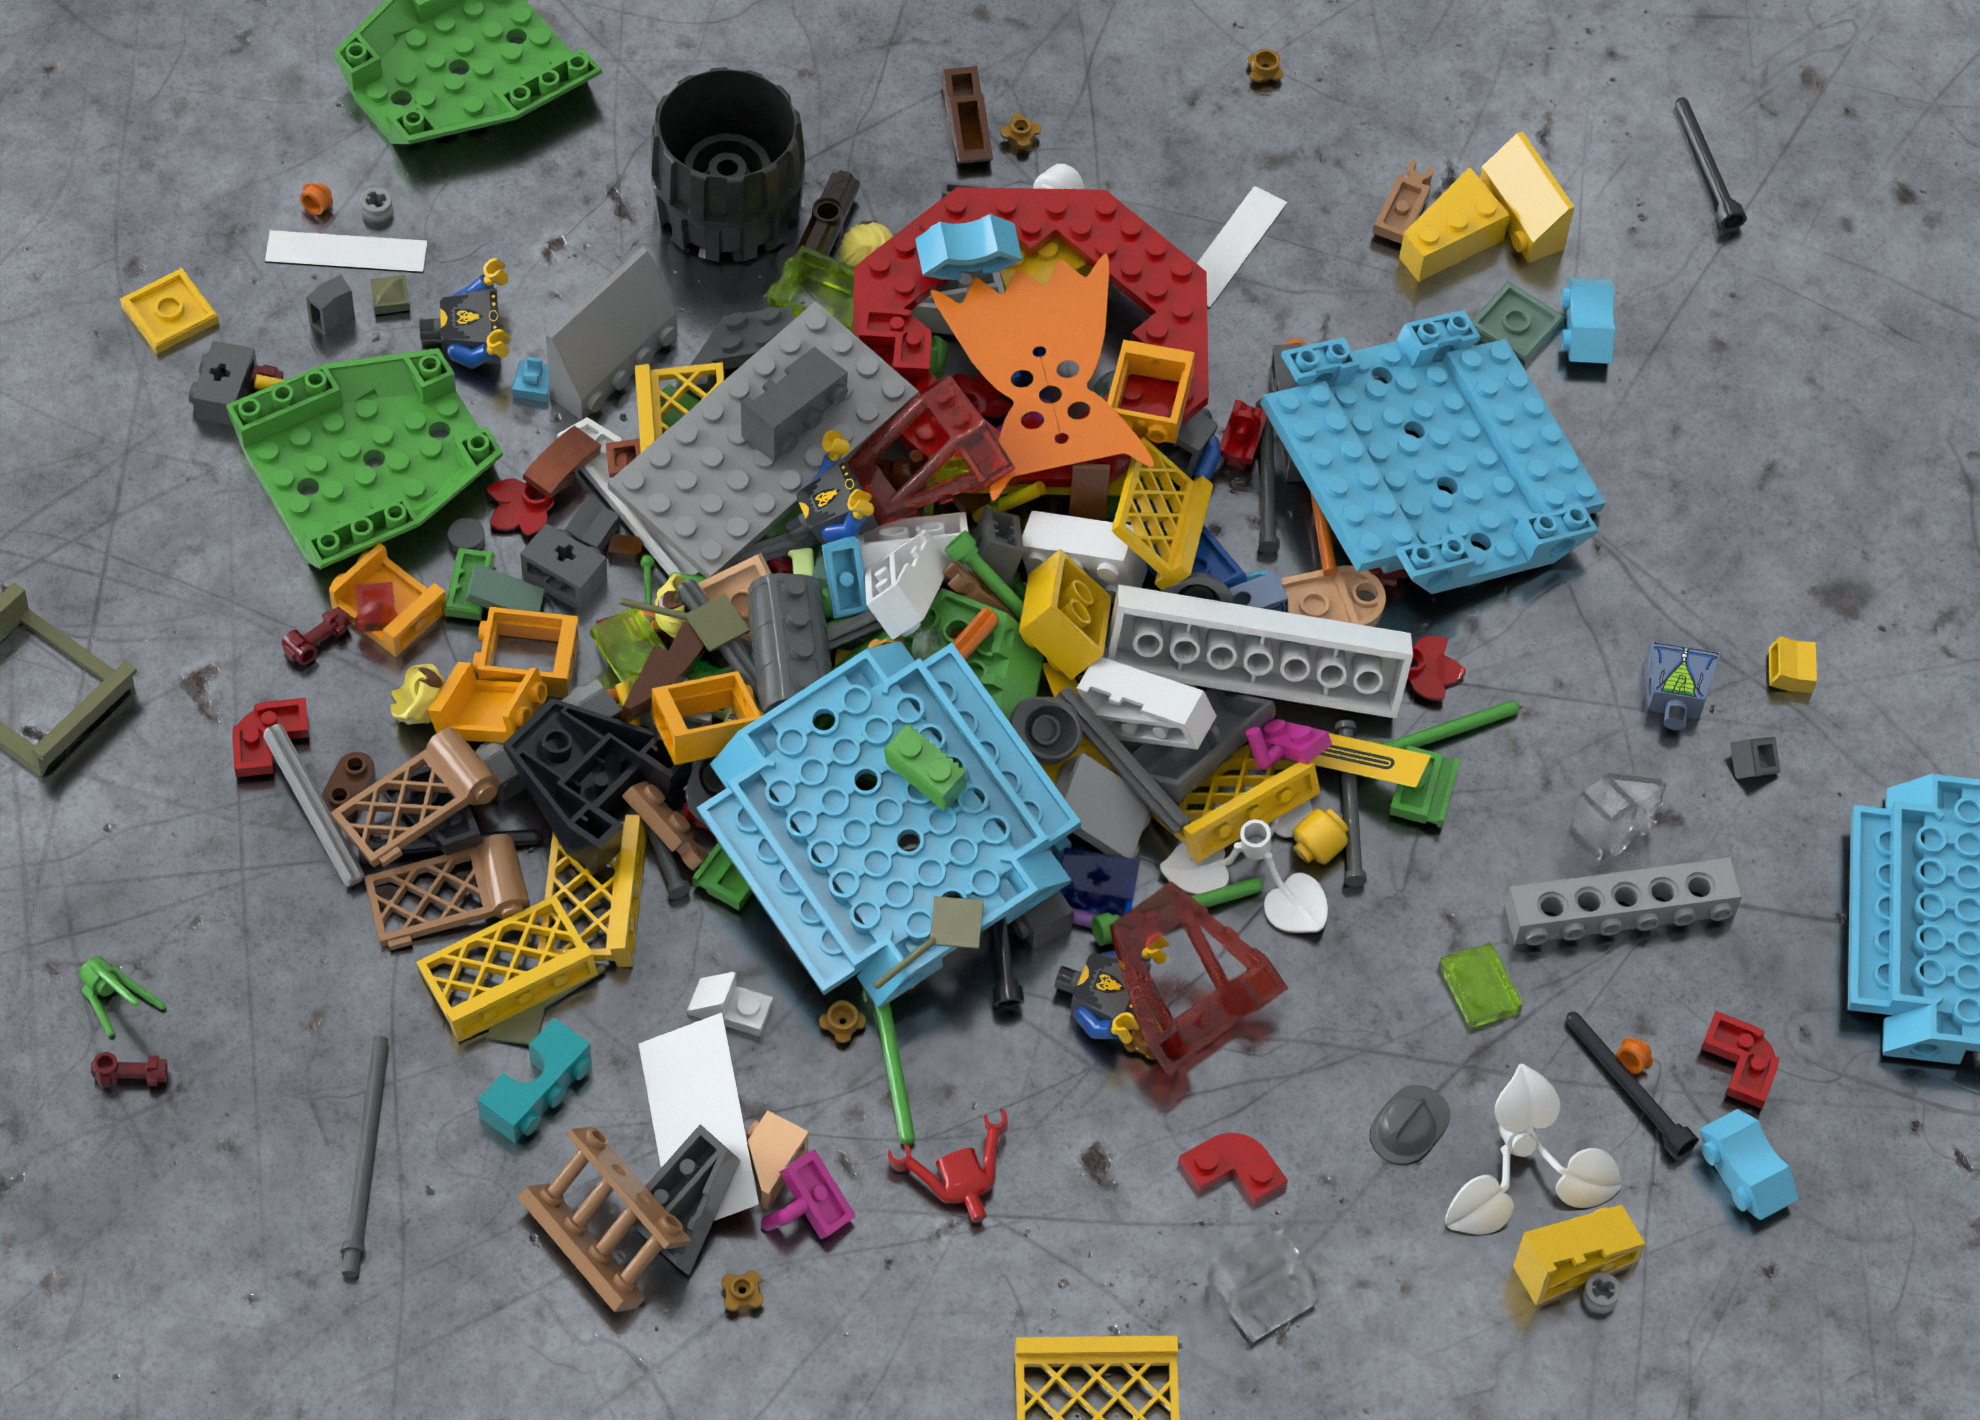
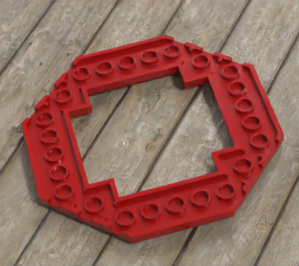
(1090, 225)

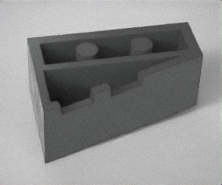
(793, 404)
(692, 1190)

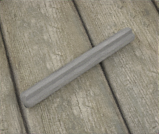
(313, 805)

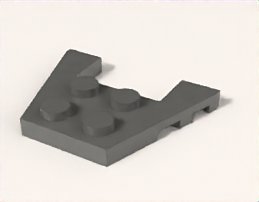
(738, 339)

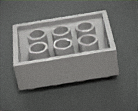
(608, 335)

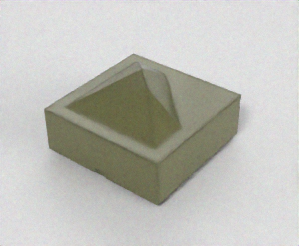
(390, 294)

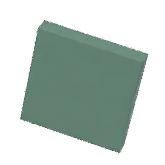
(1519, 320)

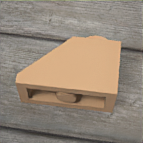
(771, 1147)

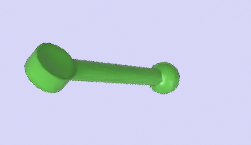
(647, 563)

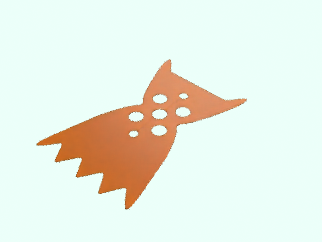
(1070, 324)

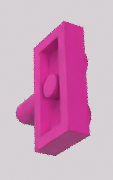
(1286, 740)
(815, 1197)

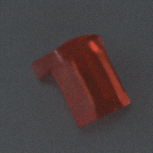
(374, 606)

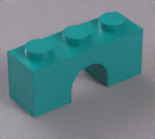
(517, 1106)

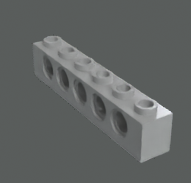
(1637, 888)

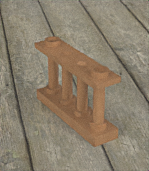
(571, 1230)

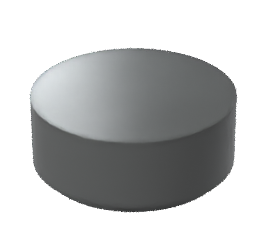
(466, 534)

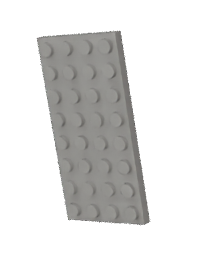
(716, 490)

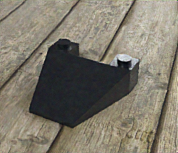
(580, 769)

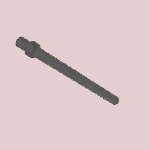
(353, 1246)

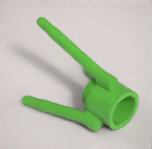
(104, 980)

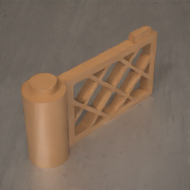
(460, 774)
(498, 882)

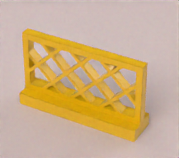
(649, 395)
(1182, 526)
(1266, 801)
(624, 898)
(519, 988)
(1096, 1351)

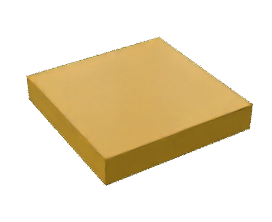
(169, 310)

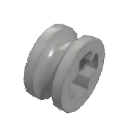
(374, 213)
(1600, 1303)

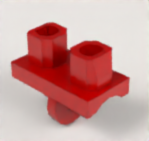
(1242, 434)

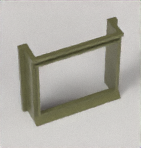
(115, 683)

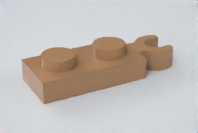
(1403, 203)
(974, 588)
(668, 825)

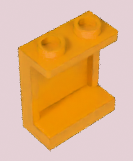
(413, 602)
(485, 707)

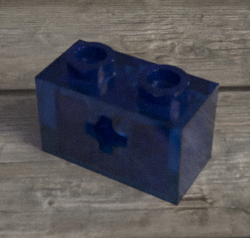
(1113, 875)

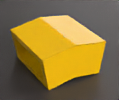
(1793, 665)

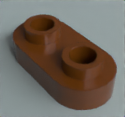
(349, 782)

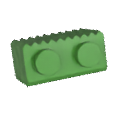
(925, 767)

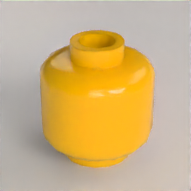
(1320, 836)

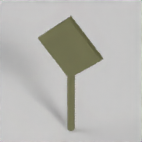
(714, 622)
(953, 924)
(526, 1025)

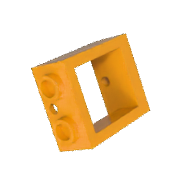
(1170, 365)
(529, 625)
(697, 697)

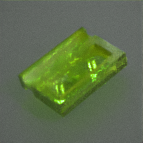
(626, 643)
(1480, 984)

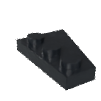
(452, 834)

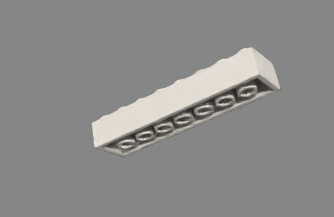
(1260, 651)

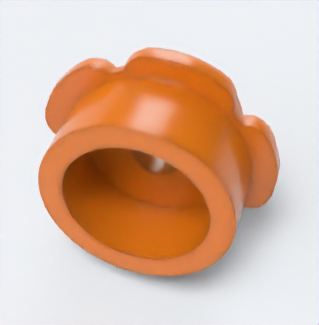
(316, 198)
(1635, 1055)

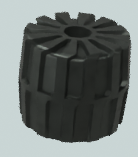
(727, 163)

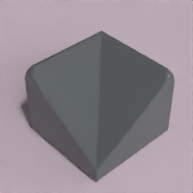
(1755, 757)

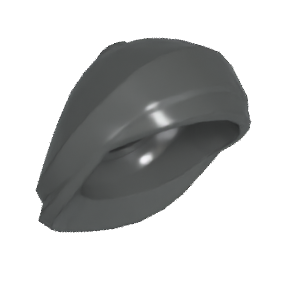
(1047, 728)

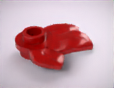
(983, 395)
(517, 508)
(1433, 668)

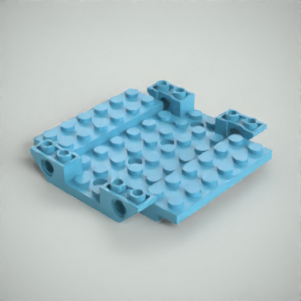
(1479, 436)
(830, 853)
(1918, 917)

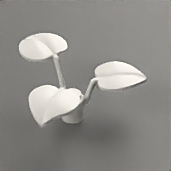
(1292, 907)
(1527, 1104)

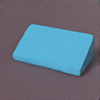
(845, 577)

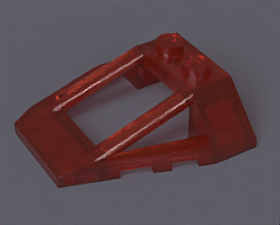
(967, 434)
(1216, 1012)

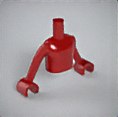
(960, 1171)

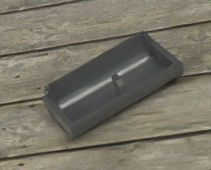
(787, 636)
(1183, 769)

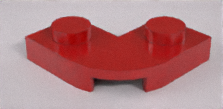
(905, 332)
(249, 747)
(1751, 1052)
(1236, 1156)

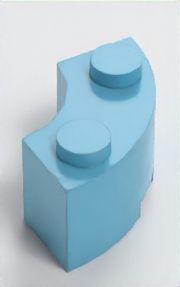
(968, 247)
(1589, 320)
(1748, 1164)

